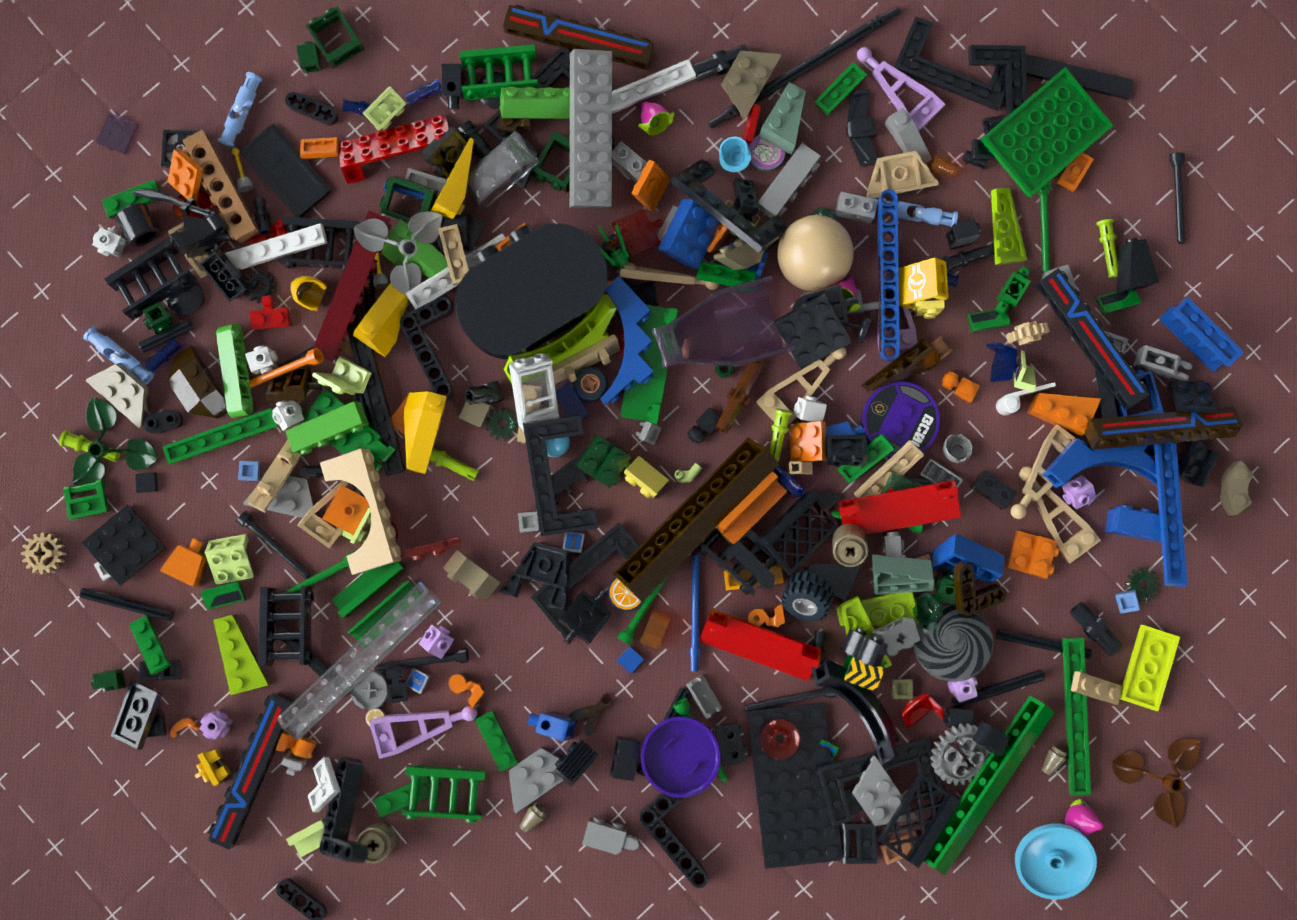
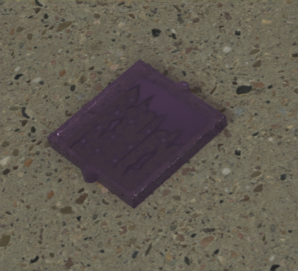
(116, 133)

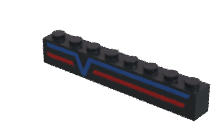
(1092, 339)
(250, 774)

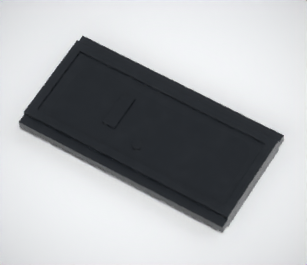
(285, 171)

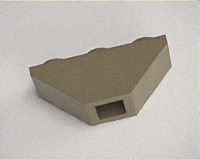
(738, 256)

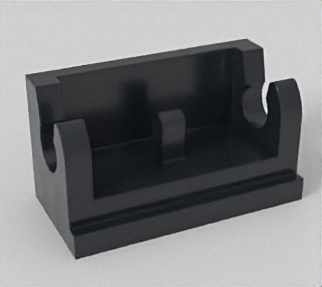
(625, 758)

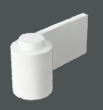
(1011, 402)

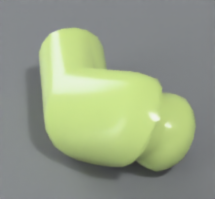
(687, 476)

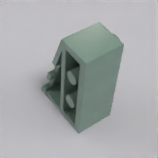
(784, 120)
(901, 575)

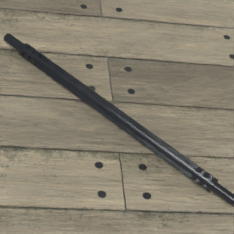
(811, 62)

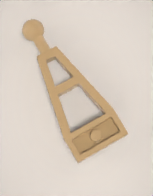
(631, 271)
(770, 401)
(1058, 439)
(316, 526)
(1079, 542)

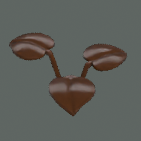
(1171, 805)

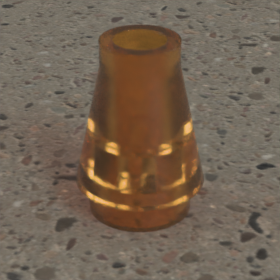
(943, 166)

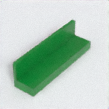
(365, 587)
(380, 611)

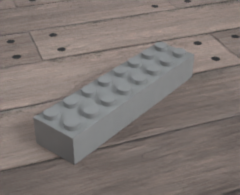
(590, 129)

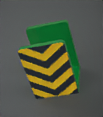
(862, 673)

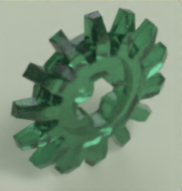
(494, 420)
(1135, 581)

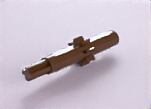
(739, 396)

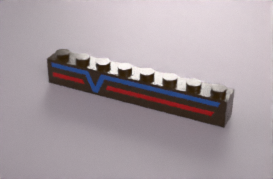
(574, 35)
(1162, 428)

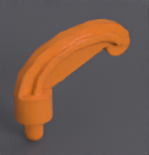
(182, 724)

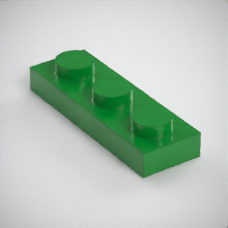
(840, 89)
(118, 201)
(723, 274)
(876, 451)
(150, 645)
(496, 741)
(400, 797)

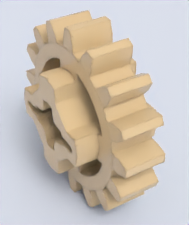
(1027, 333)
(43, 544)

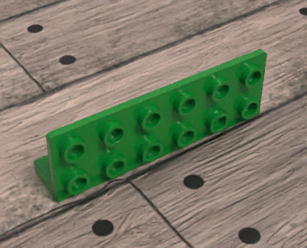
(645, 400)

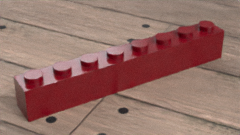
(347, 296)

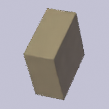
(475, 414)

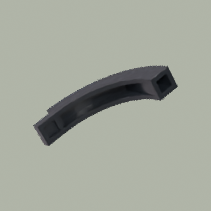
(867, 706)

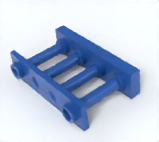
(1200, 335)

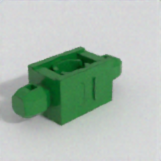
(1016, 278)

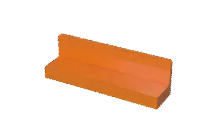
(752, 509)

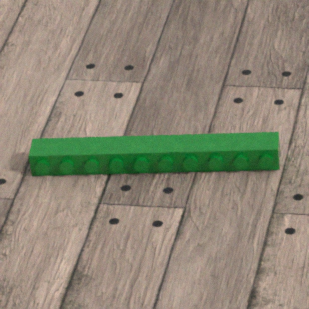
(988, 785)

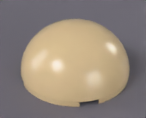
(815, 252)

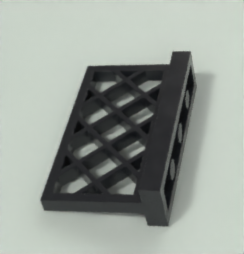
(792, 517)
(933, 826)

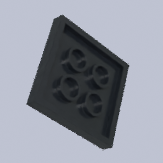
(812, 330)
(124, 545)

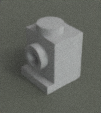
(892, 545)

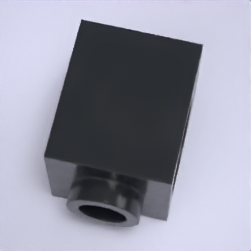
(958, 716)

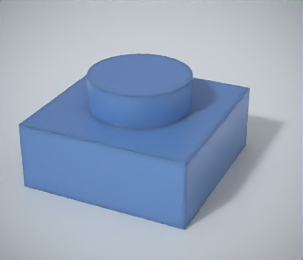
(249, 471)
(1127, 601)

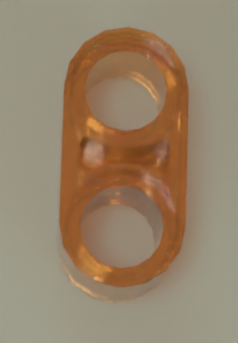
(655, 629)

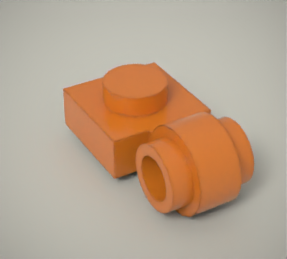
(964, 389)

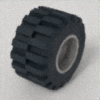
(808, 596)

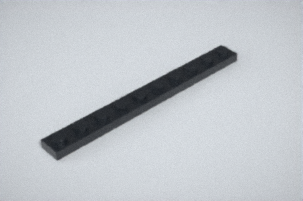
(376, 397)

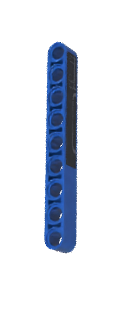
(888, 266)

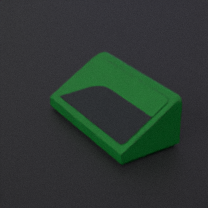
(1117, 301)
(987, 320)
(223, 595)

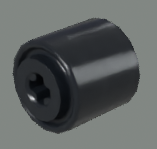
(138, 224)

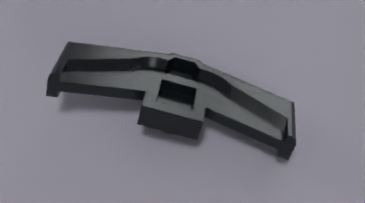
(861, 128)

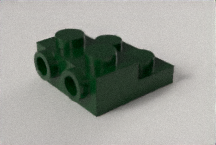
(604, 461)

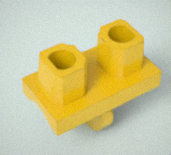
(208, 768)

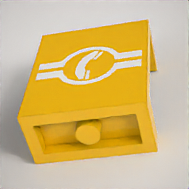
(922, 282)

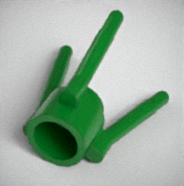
(618, 257)

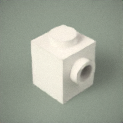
(809, 409)

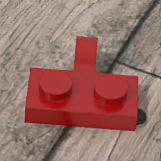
(269, 316)

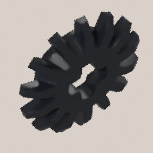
(253, 281)

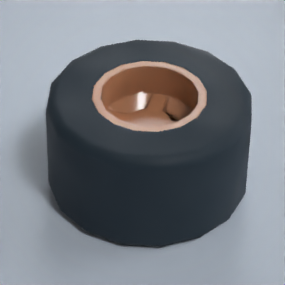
(591, 378)

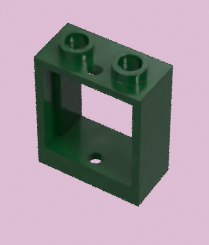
(345, 51)
(542, 176)
(428, 202)

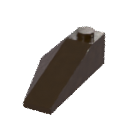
(914, 361)

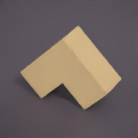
(799, 468)

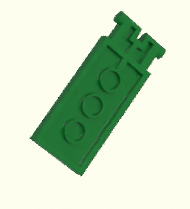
(365, 439)

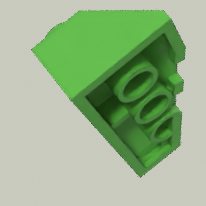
(427, 257)

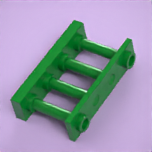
(492, 57)
(435, 774)

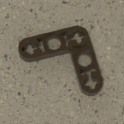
(968, 602)

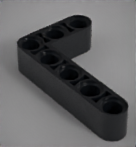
(425, 346)
(339, 815)
(682, 852)

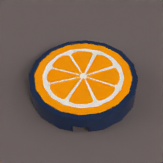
(621, 597)

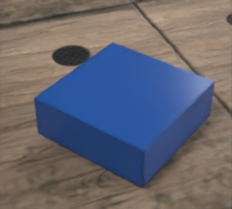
(630, 659)

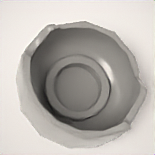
(957, 448)

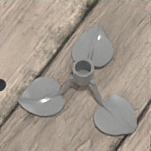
(425, 227)

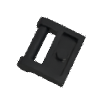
(865, 843)

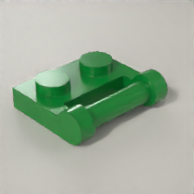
(87, 505)

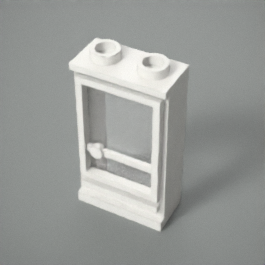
(534, 389)

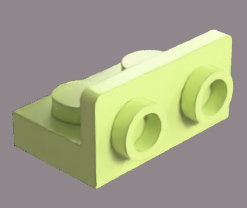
(385, 108)

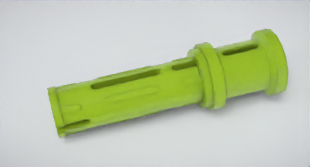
(1105, 238)
(780, 429)
(81, 443)
(441, 458)

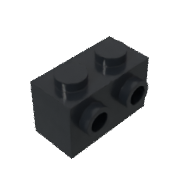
(730, 743)

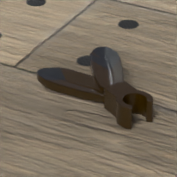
(592, 713)

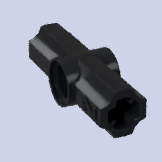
(718, 63)
(1096, 629)

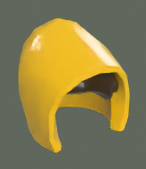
(308, 291)

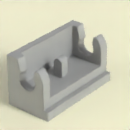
(704, 696)

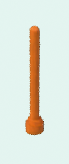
(313, 357)

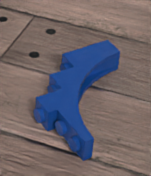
(636, 340)
(1078, 456)

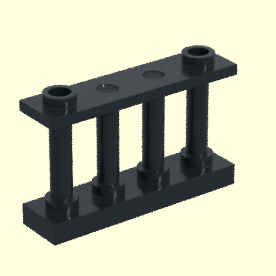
(331, 228)
(138, 267)
(746, 587)
(268, 616)

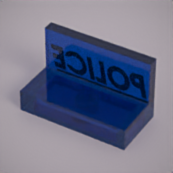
(570, 401)

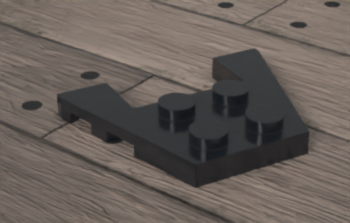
(545, 566)

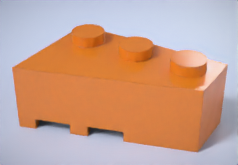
(1067, 411)

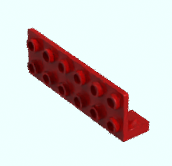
(388, 144)
(902, 508)
(760, 645)

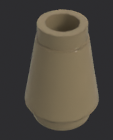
(1053, 760)
(533, 817)

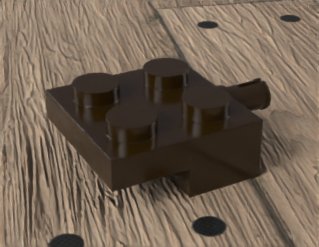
(292, 386)

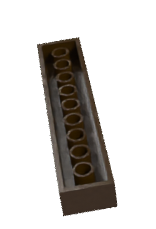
(695, 519)

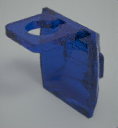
(1004, 362)

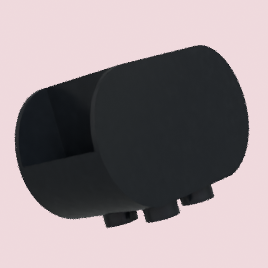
(530, 289)

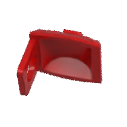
(918, 708)

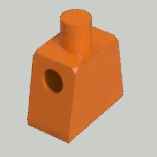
(186, 563)

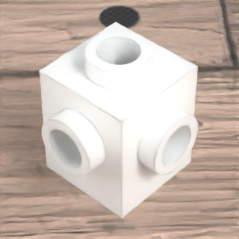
(109, 242)
(262, 360)
(287, 414)

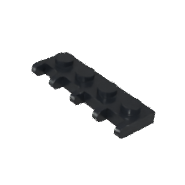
(567, 476)

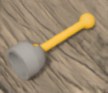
(244, 183)
(380, 279)

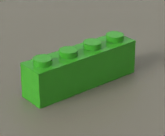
(535, 102)
(327, 428)

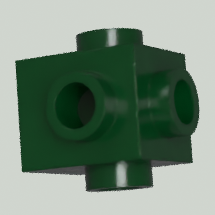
(157, 318)
(945, 588)

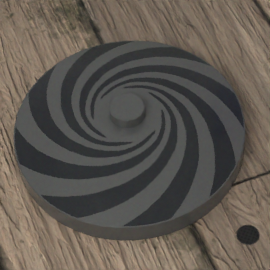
(954, 645)

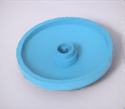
(1055, 861)

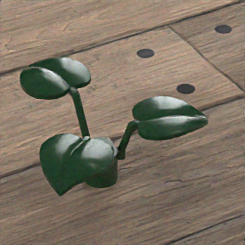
(86, 468)

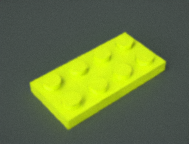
(1149, 667)

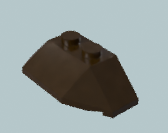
(196, 385)

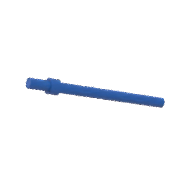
(695, 651)

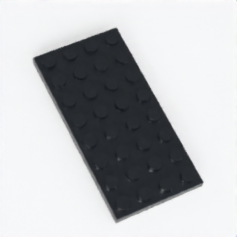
(789, 791)

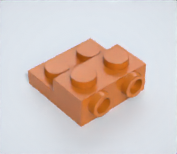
(1033, 555)

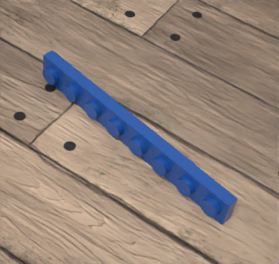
(1170, 515)

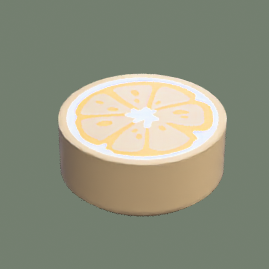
(374, 713)

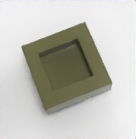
(902, 688)

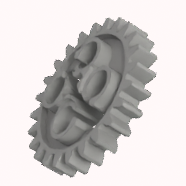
(950, 763)

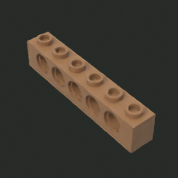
(193, 147)

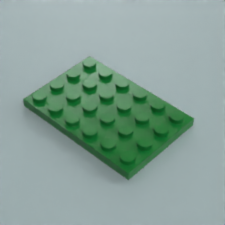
(1046, 132)

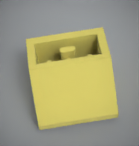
(646, 477)

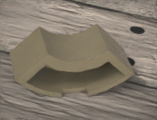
(1234, 488)
(471, 575)

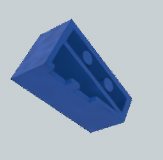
(986, 563)

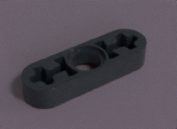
(303, 110)
(309, 898)

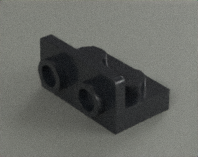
(846, 450)
(1198, 464)

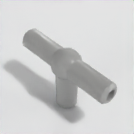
(864, 307)

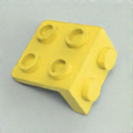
(928, 309)

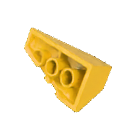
(453, 193)
(382, 322)
(422, 421)

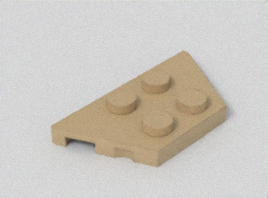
(900, 173)

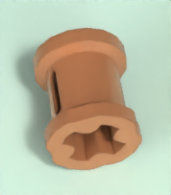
(941, 347)

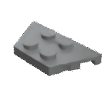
(292, 499)
(533, 778)
(878, 795)

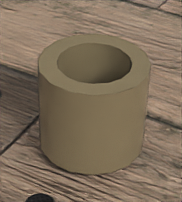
(850, 536)
(381, 834)

